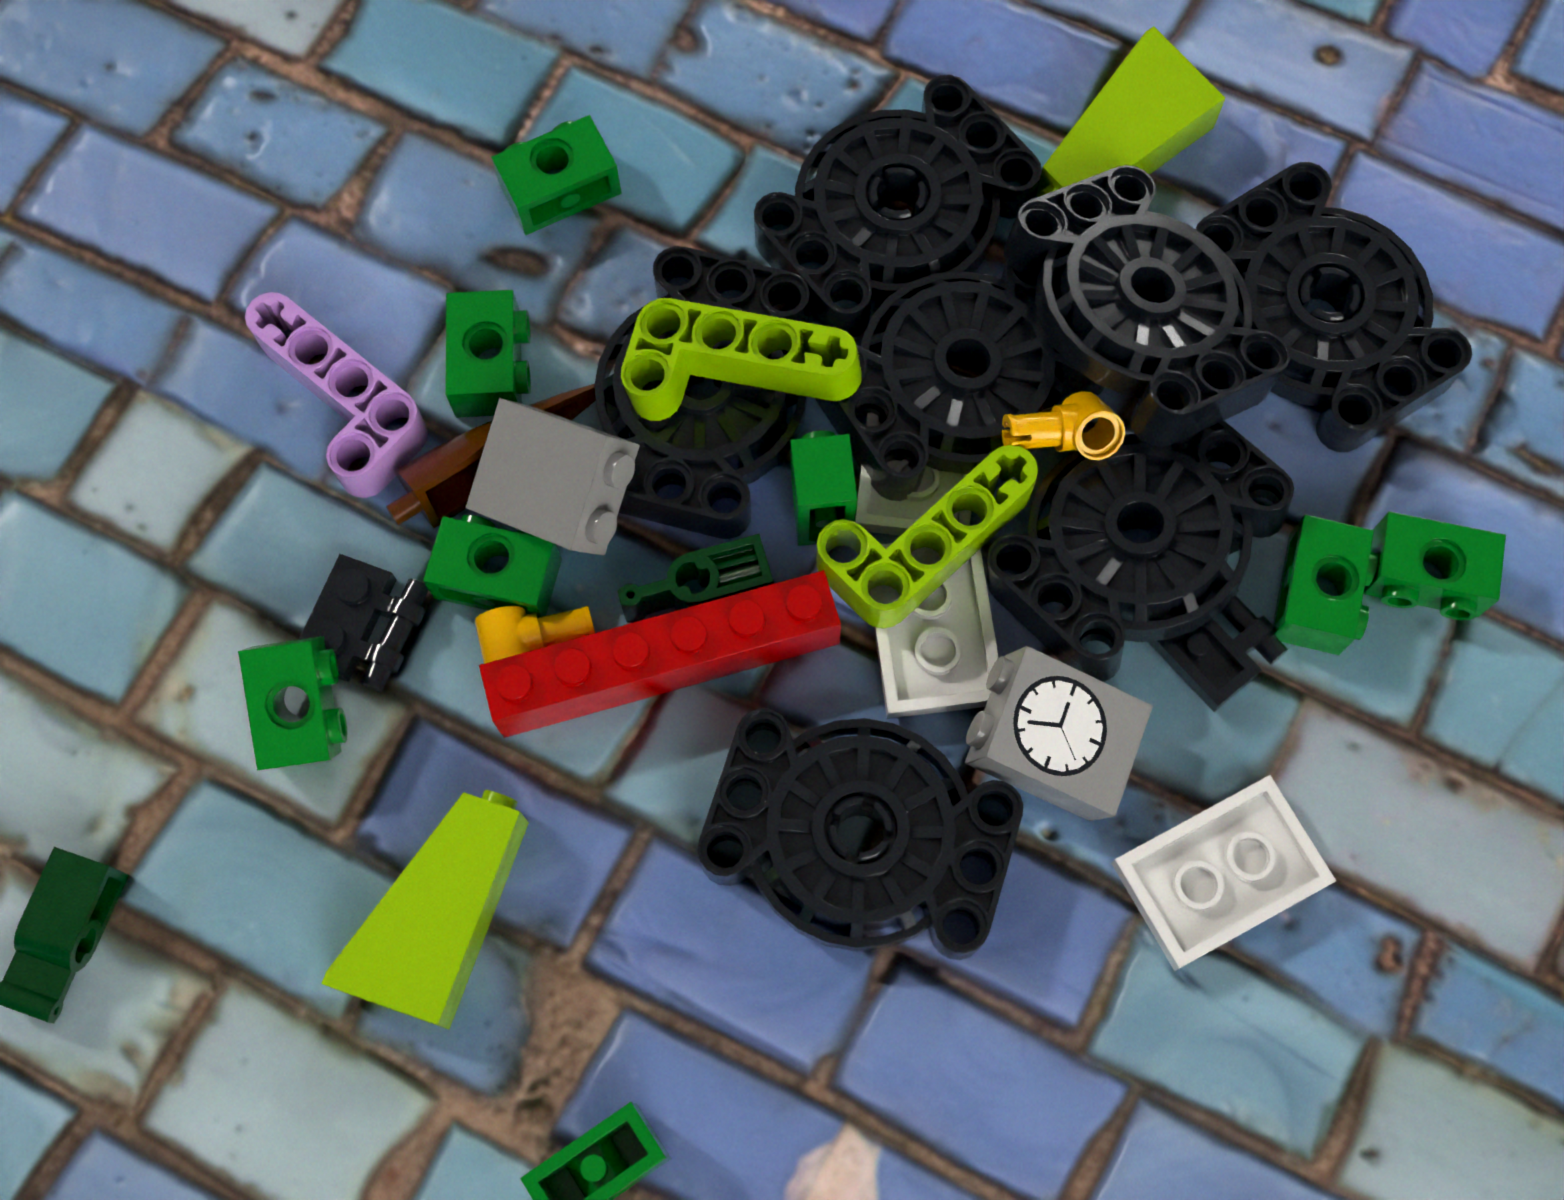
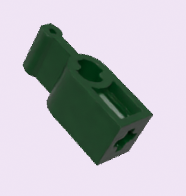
(720, 568)
(59, 932)

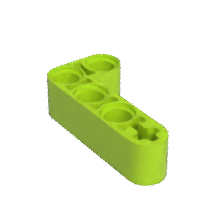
(819, 362)
(933, 530)

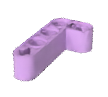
(331, 382)

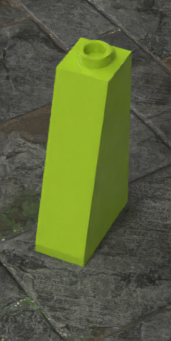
(1139, 118)
(435, 916)

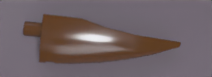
(443, 477)

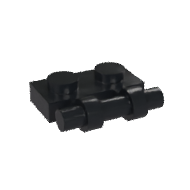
(349, 611)
(1216, 663)

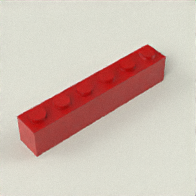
(661, 654)

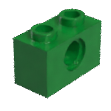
(546, 198)
(474, 325)
(821, 483)
(464, 548)
(1465, 556)
(1305, 612)
(276, 733)
(600, 1161)

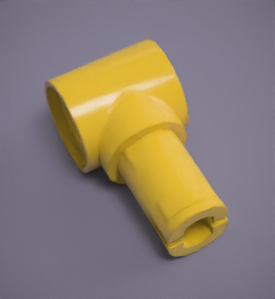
(1065, 426)
(512, 631)

